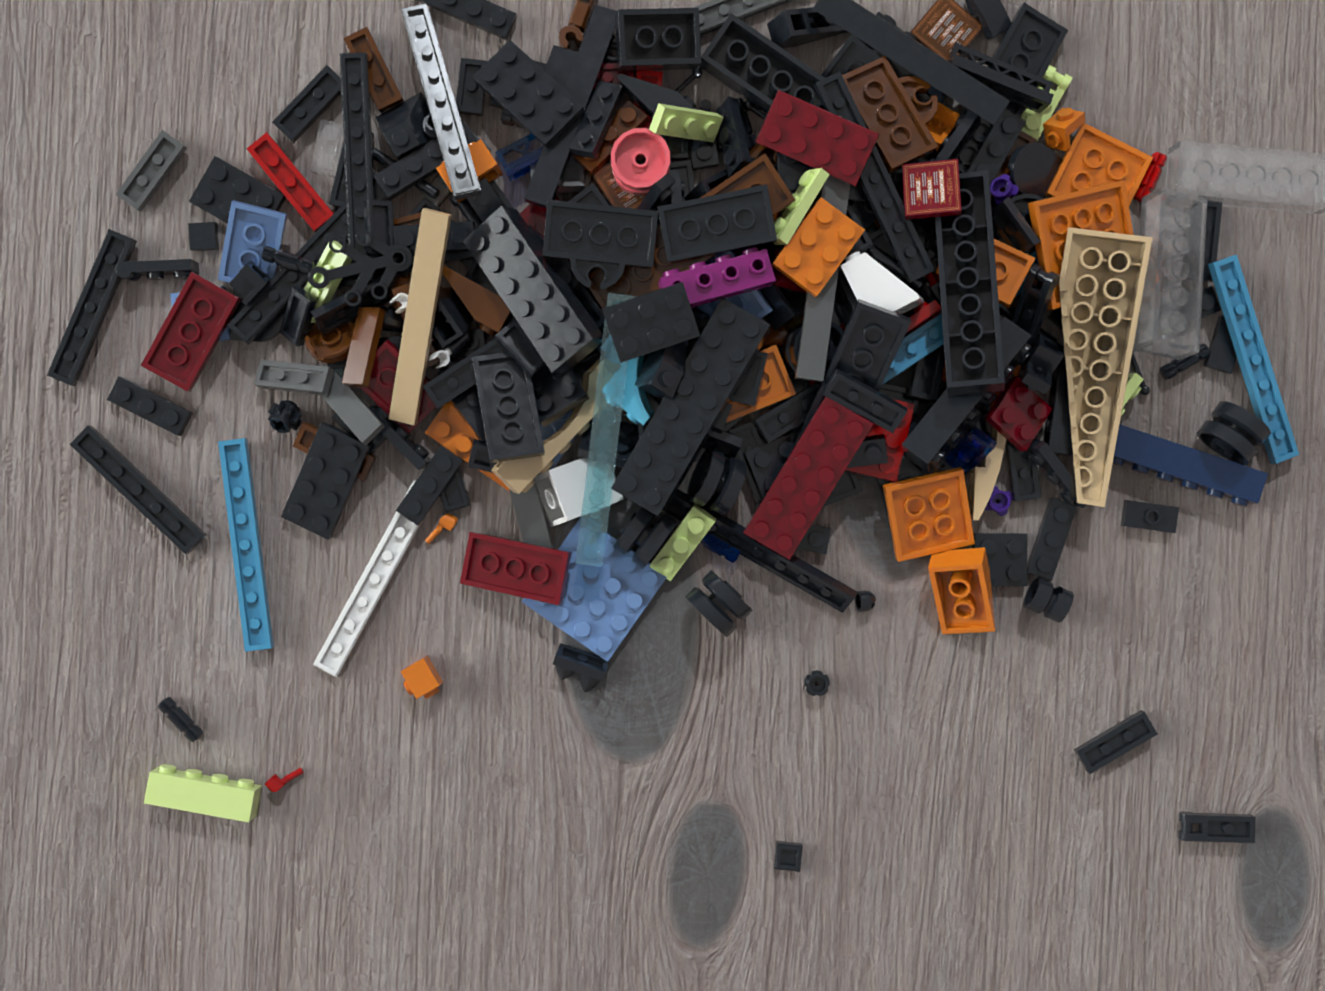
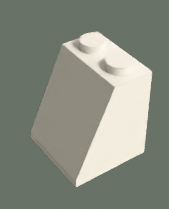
(878, 285)
(563, 491)

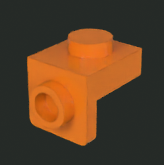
(942, 123)
(1061, 126)

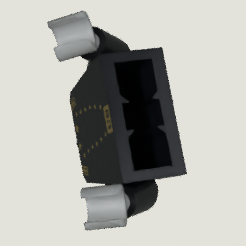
(450, 323)

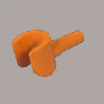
(447, 521)

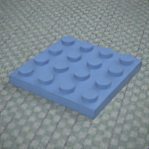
(603, 600)

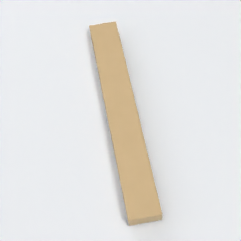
(420, 315)

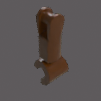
(576, 24)

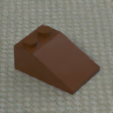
(481, 303)

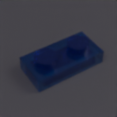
(971, 450)

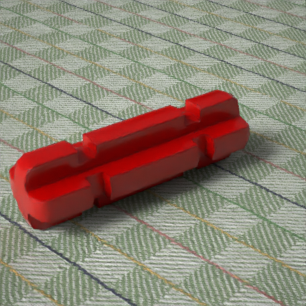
(1151, 176)

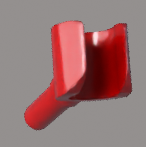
(275, 783)

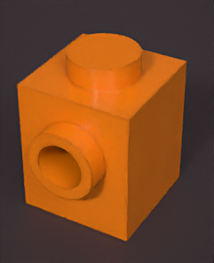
(421, 678)

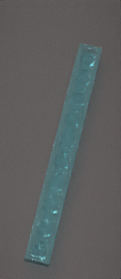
(602, 449)

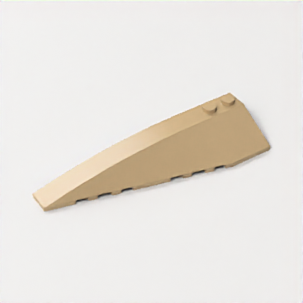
(1099, 313)

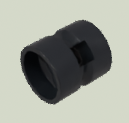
(1052, 601)

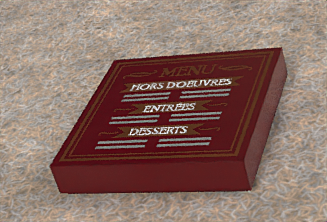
(931, 189)

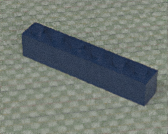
(1189, 466)

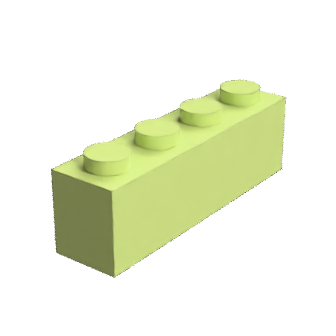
(203, 793)

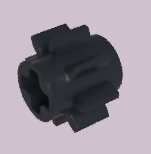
(285, 416)

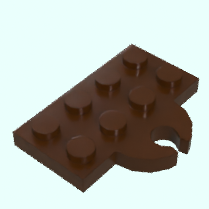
(893, 111)

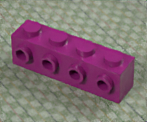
(724, 278)

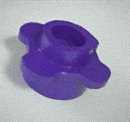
(1003, 182)
(1005, 500)

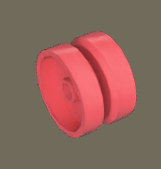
(634, 146)

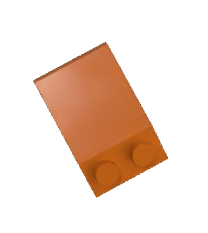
(962, 590)

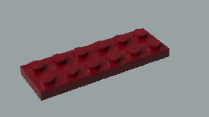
(808, 477)

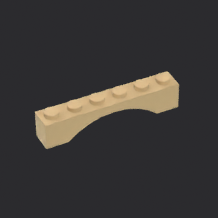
(519, 473)

